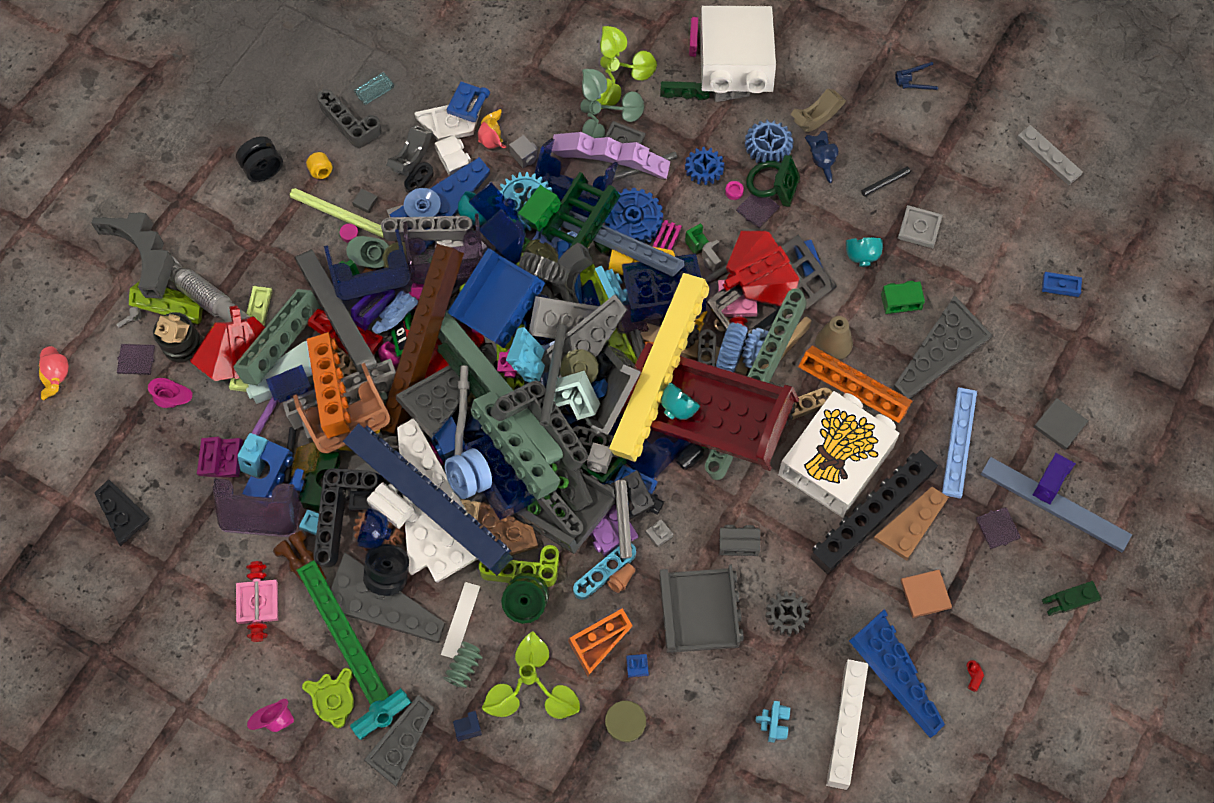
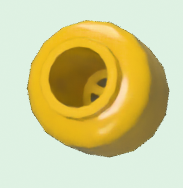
(319, 165)

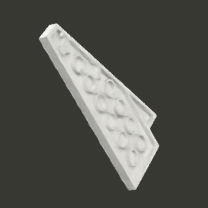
(425, 539)

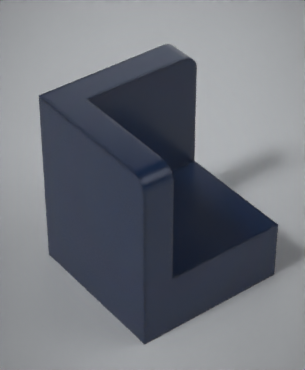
(467, 727)

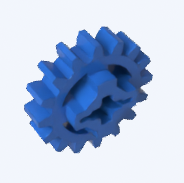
(697, 170)

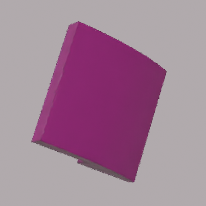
(219, 457)

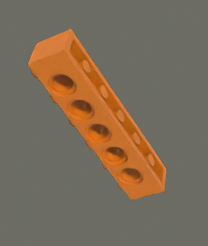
(856, 383)
(328, 385)

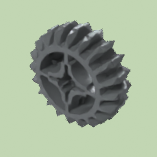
(544, 268)

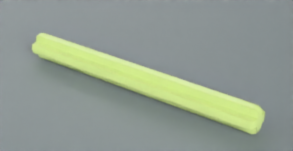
(336, 212)

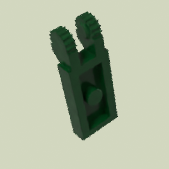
(683, 89)
(1073, 598)

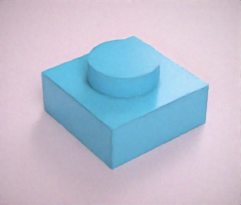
(309, 522)

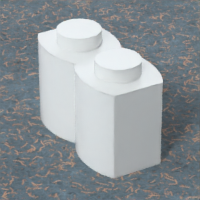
(451, 154)

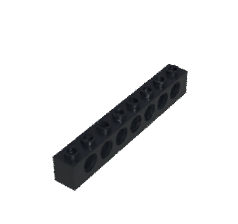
(829, 560)

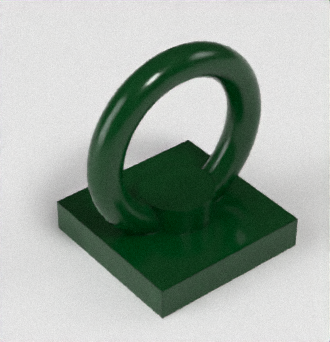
(785, 180)

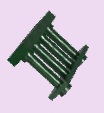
(595, 220)

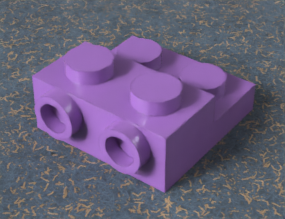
(606, 533)

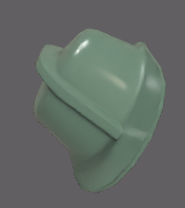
(367, 251)

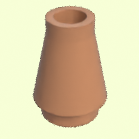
(620, 578)

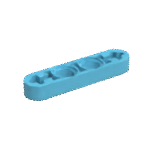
(602, 568)

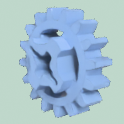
(753, 345)

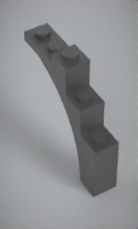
(156, 262)

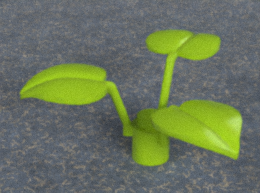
(611, 44)
(531, 653)

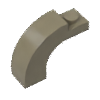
(819, 112)

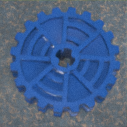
(636, 215)

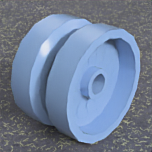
(468, 473)

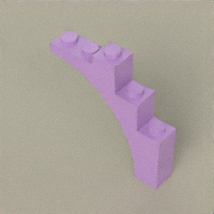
(609, 150)

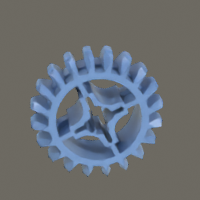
(760, 147)
(732, 347)

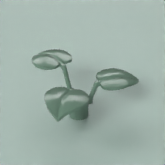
(593, 85)

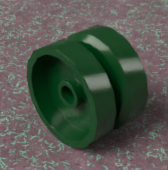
(525, 598)

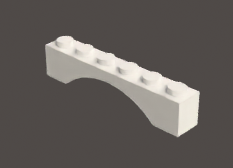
(848, 724)

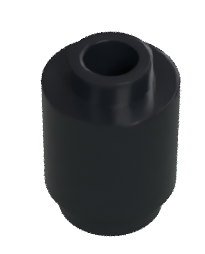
(689, 456)

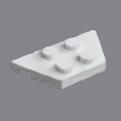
(444, 124)

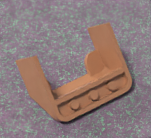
(367, 411)

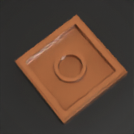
(926, 593)

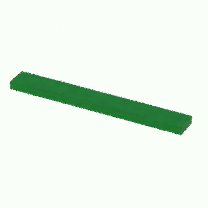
(342, 632)

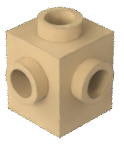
(171, 329)

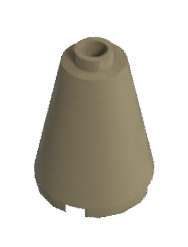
(835, 338)

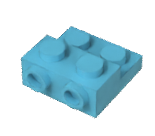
(611, 284)
(526, 356)

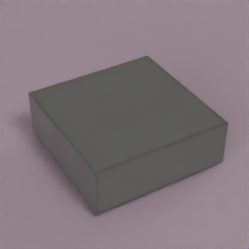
(365, 200)

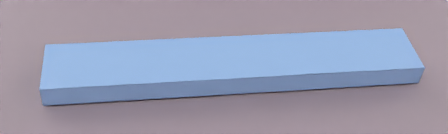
(959, 442)

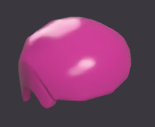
(387, 351)

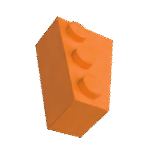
(599, 639)

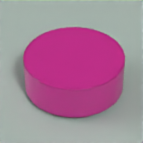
(734, 190)
(348, 232)

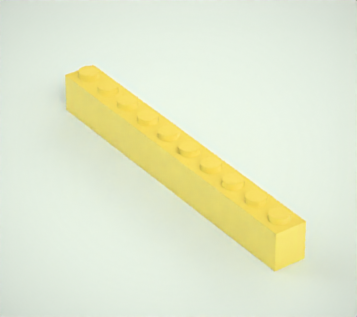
(659, 367)

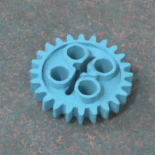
(522, 182)

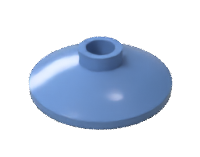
(419, 198)

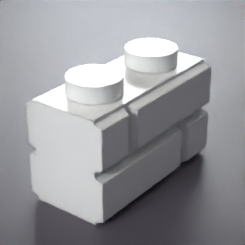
(391, 504)

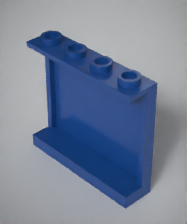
(496, 298)

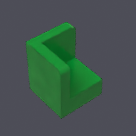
(696, 239)

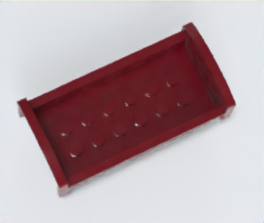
(735, 412)

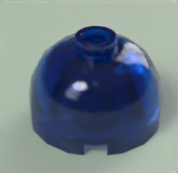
(373, 530)

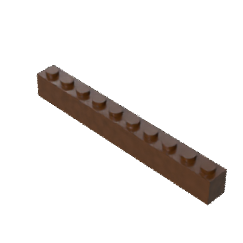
(424, 330)

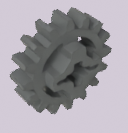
(782, 608)

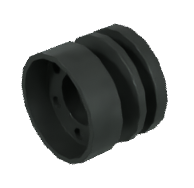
(180, 351)

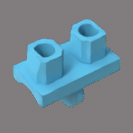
(777, 712)

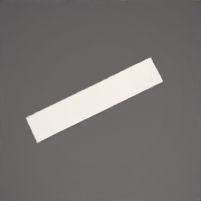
(460, 620)

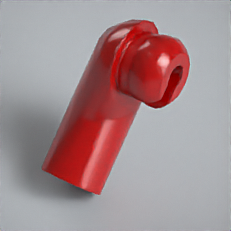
(976, 675)

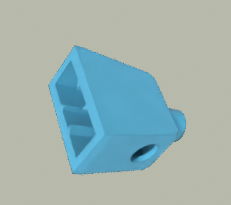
(250, 454)

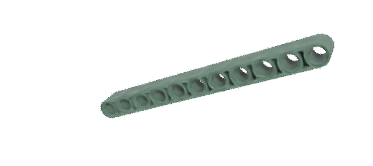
(765, 357)
(491, 380)

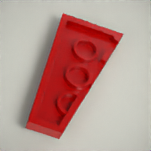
(322, 325)

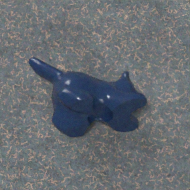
(823, 153)

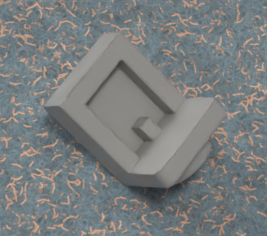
(709, 257)

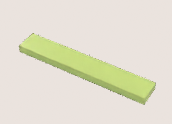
(258, 308)

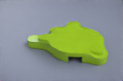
(332, 698)

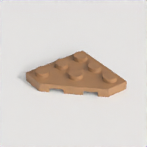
(512, 533)

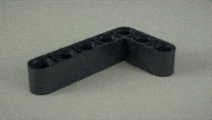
(337, 509)

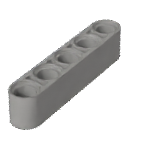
(435, 224)

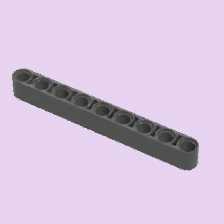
(335, 311)

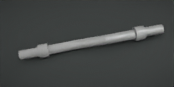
(463, 386)

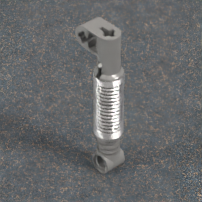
(203, 292)

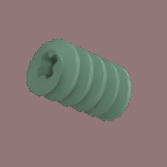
(463, 665)

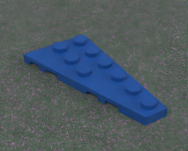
(452, 189)
(895, 668)

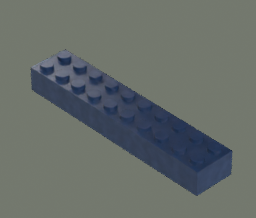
(432, 502)

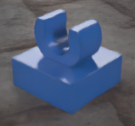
(637, 665)

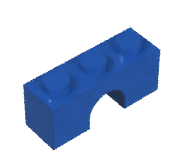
(278, 459)

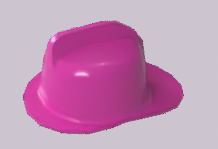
(168, 393)
(272, 717)

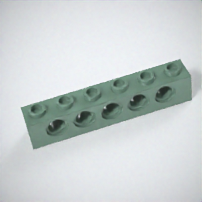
(276, 337)
(522, 450)

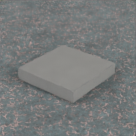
(920, 226)

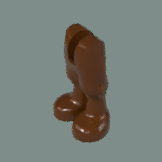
(284, 549)

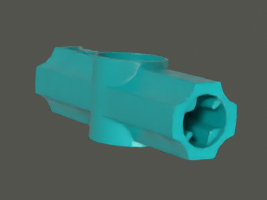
(380, 713)

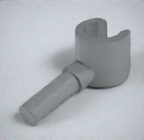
(135, 315)

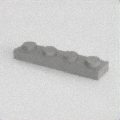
(1049, 155)

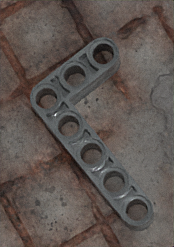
(535, 404)

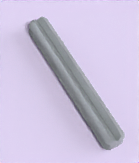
(623, 519)

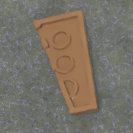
(910, 526)

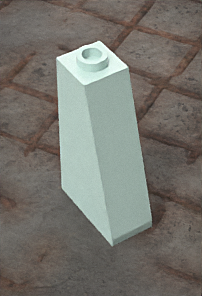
(292, 359)

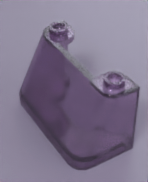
(257, 514)

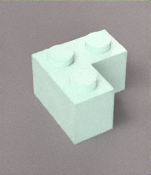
(579, 393)

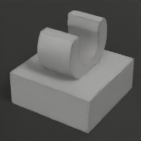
(659, 533)

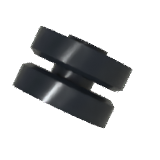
(259, 159)
(386, 570)

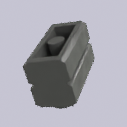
(739, 541)

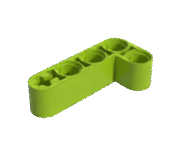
(520, 566)

